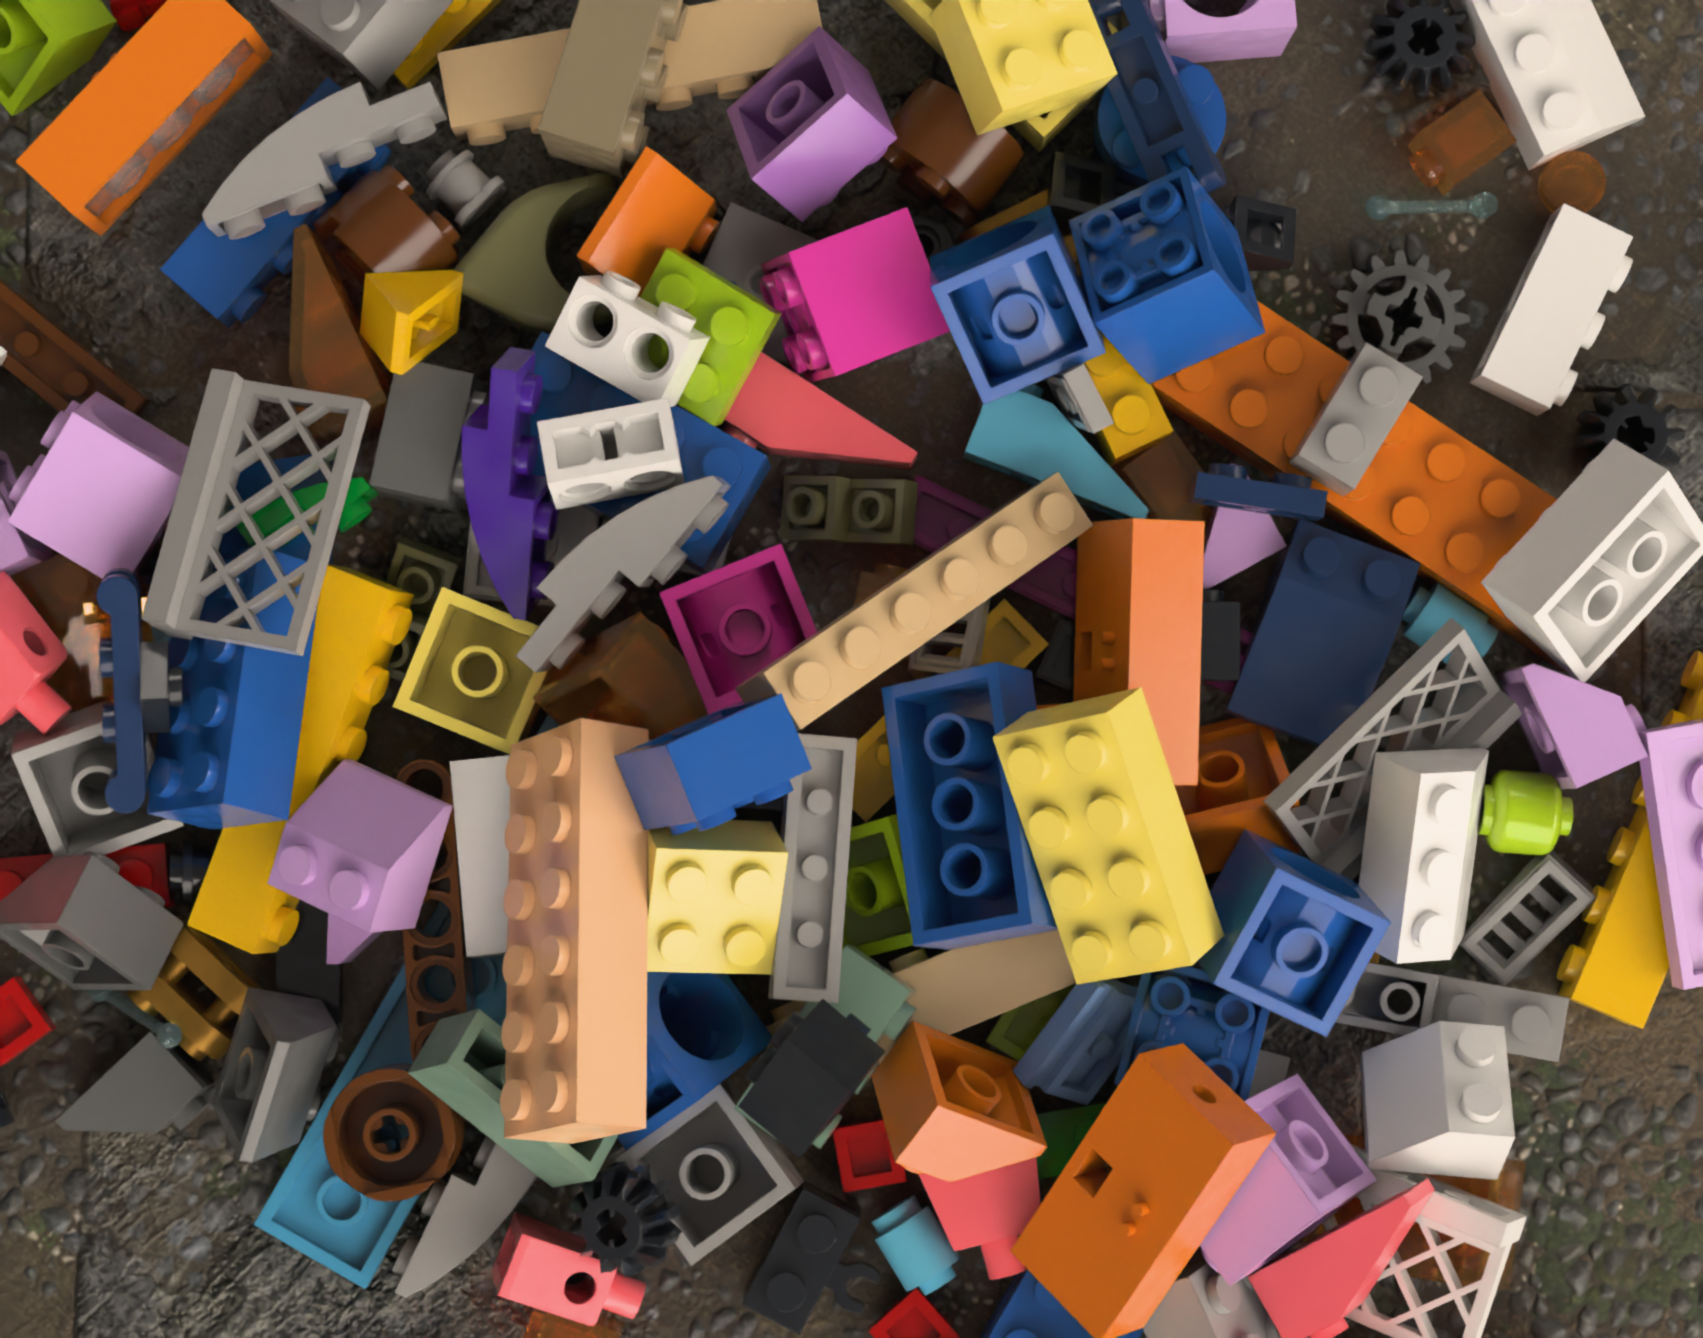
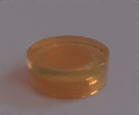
(1572, 180)

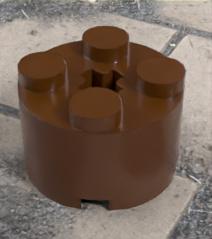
(945, 156)
(387, 229)
(376, 1163)

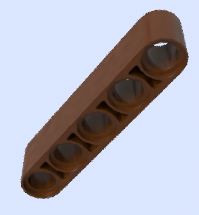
(426, 950)

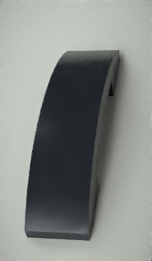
(1263, 227)

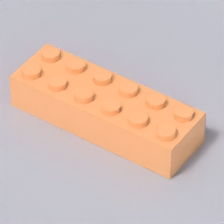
(575, 938)

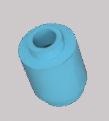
(1433, 608)
(915, 1246)

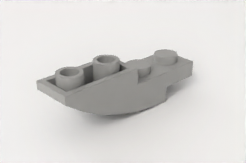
(292, 162)
(636, 544)
(1410, 999)
(462, 1216)

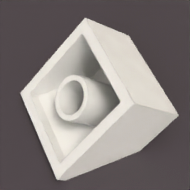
(1439, 1101)

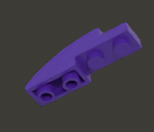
(504, 499)

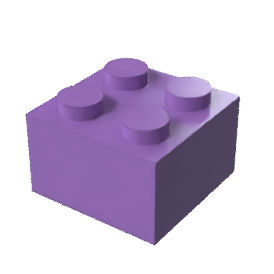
(811, 125)

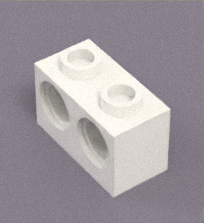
(623, 354)
(610, 453)

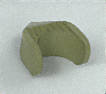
(515, 257)

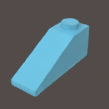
(1035, 440)

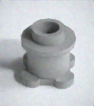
(463, 188)

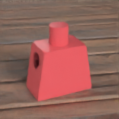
(27, 661)
(988, 1212)
(541, 1258)

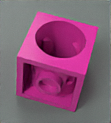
(853, 297)
(737, 622)

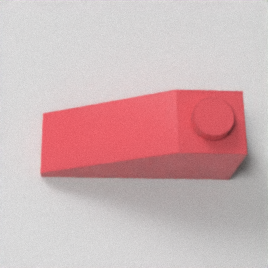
(799, 420)
(1334, 1272)

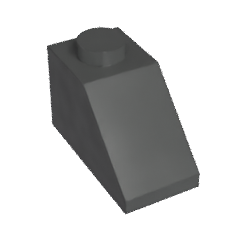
(142, 1092)

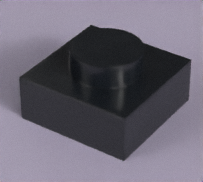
(159, 687)

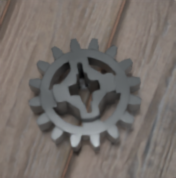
(1425, 330)

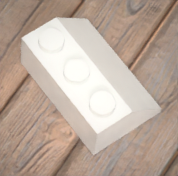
(1550, 73)
(1598, 559)
(1423, 848)

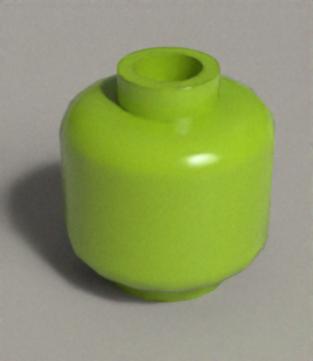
(1524, 812)

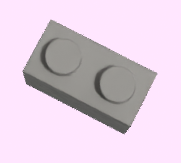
(1355, 420)

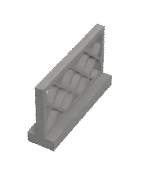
(204, 514)
(1464, 714)
(815, 882)

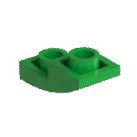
(278, 514)

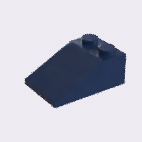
(1321, 633)

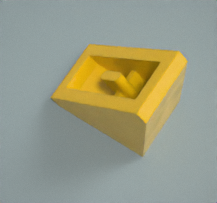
(409, 314)

